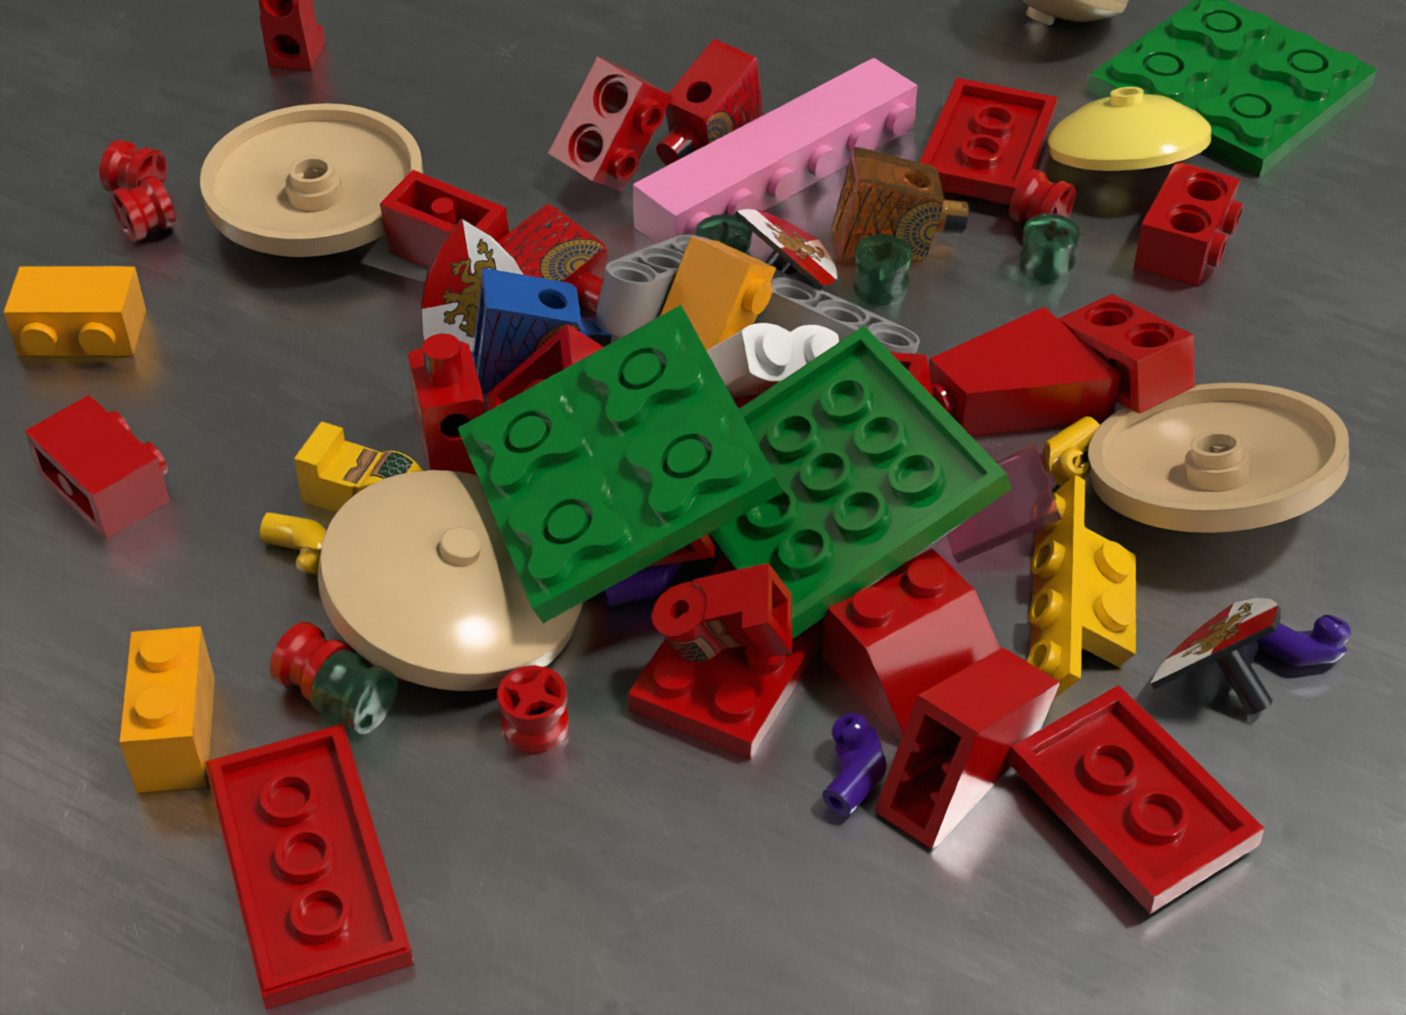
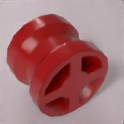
(126, 165)
(1039, 196)
(143, 208)
(301, 656)
(520, 700)

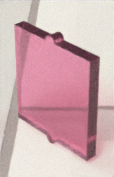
(1013, 515)

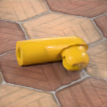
(1065, 450)
(295, 534)

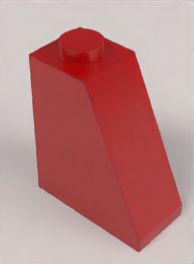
(1024, 378)
(962, 742)

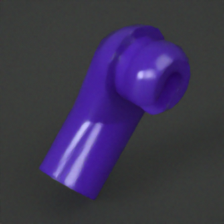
(642, 585)
(1309, 647)
(860, 761)

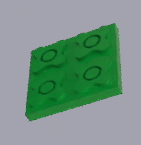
(1244, 75)
(616, 463)
(864, 476)

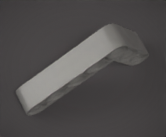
(640, 282)

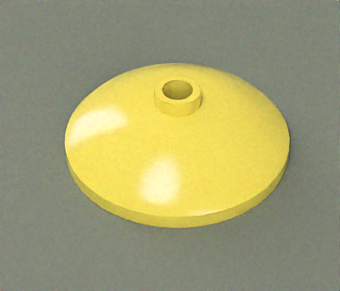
(1129, 133)

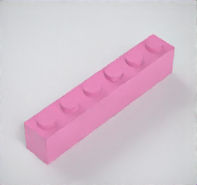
(777, 152)

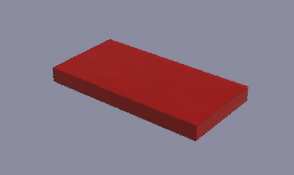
(307, 866)

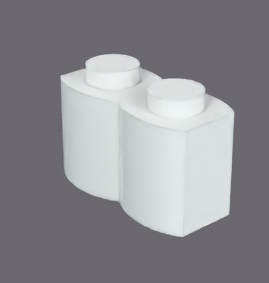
(767, 354)

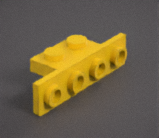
(1079, 593)

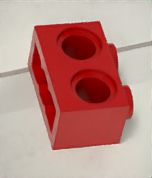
(610, 124)
(1189, 224)
(1142, 347)

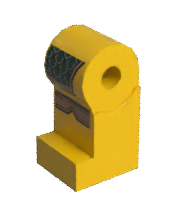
(336, 469)

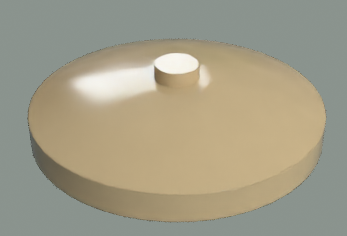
(306, 178)
(1220, 458)
(429, 586)

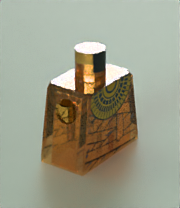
(892, 199)

